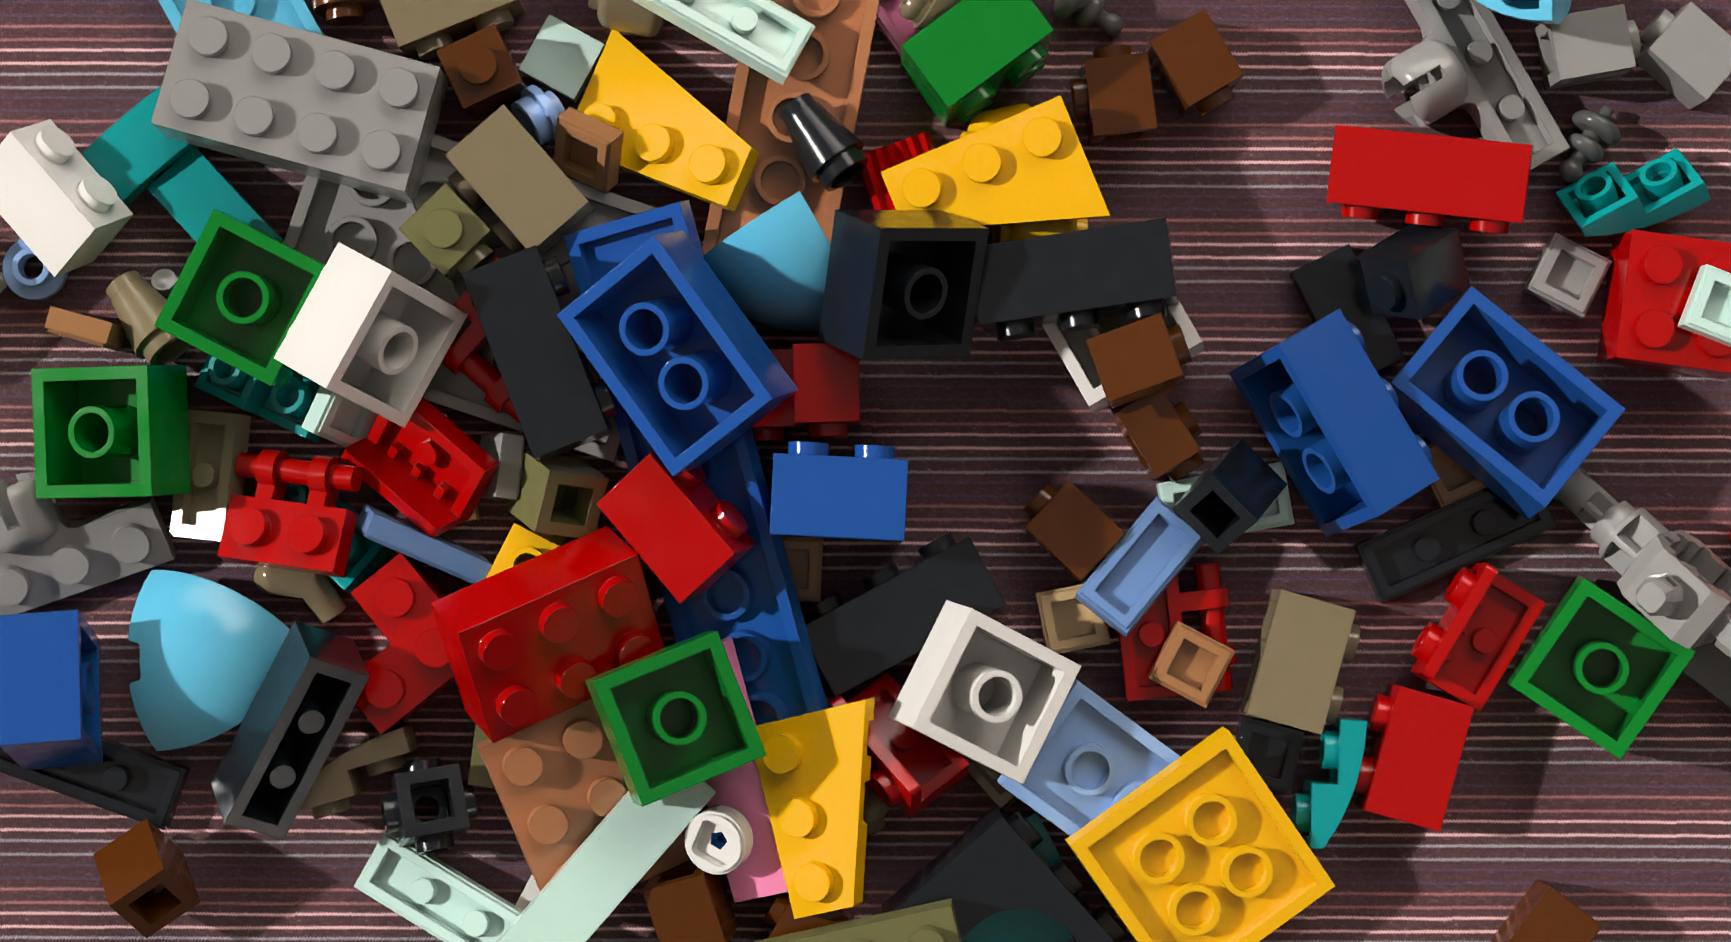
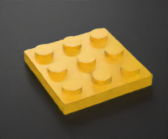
(1201, 852)

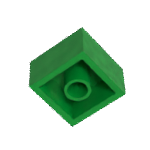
(974, 52)
(240, 296)
(111, 431)
(1599, 667)
(675, 718)

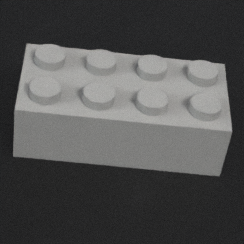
(300, 101)

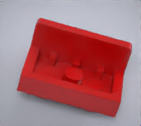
(424, 469)
(1475, 635)
(904, 763)

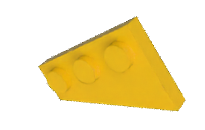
(666, 128)
(1005, 173)
(816, 803)

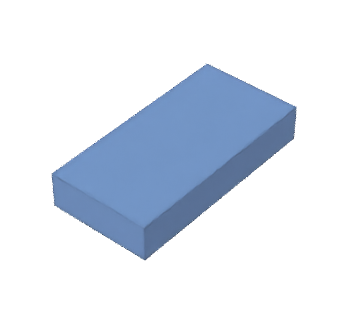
(416, 544)
(1140, 567)

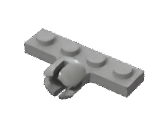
(1472, 68)
(55, 558)

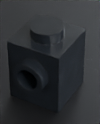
(1414, 271)
(1230, 496)

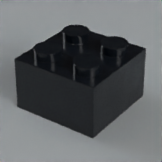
(902, 284)

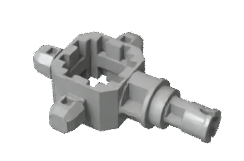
(1662, 572)

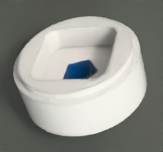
(718, 839)

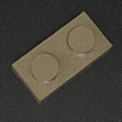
(213, 449)

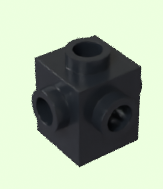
(441, 785)

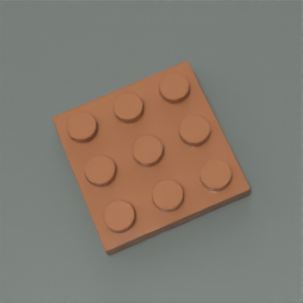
(559, 787)

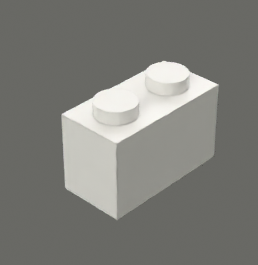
(56, 198)

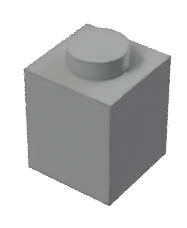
(1587, 47)
(1686, 54)

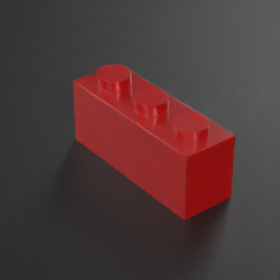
(1429, 177)

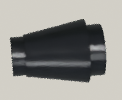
(823, 143)

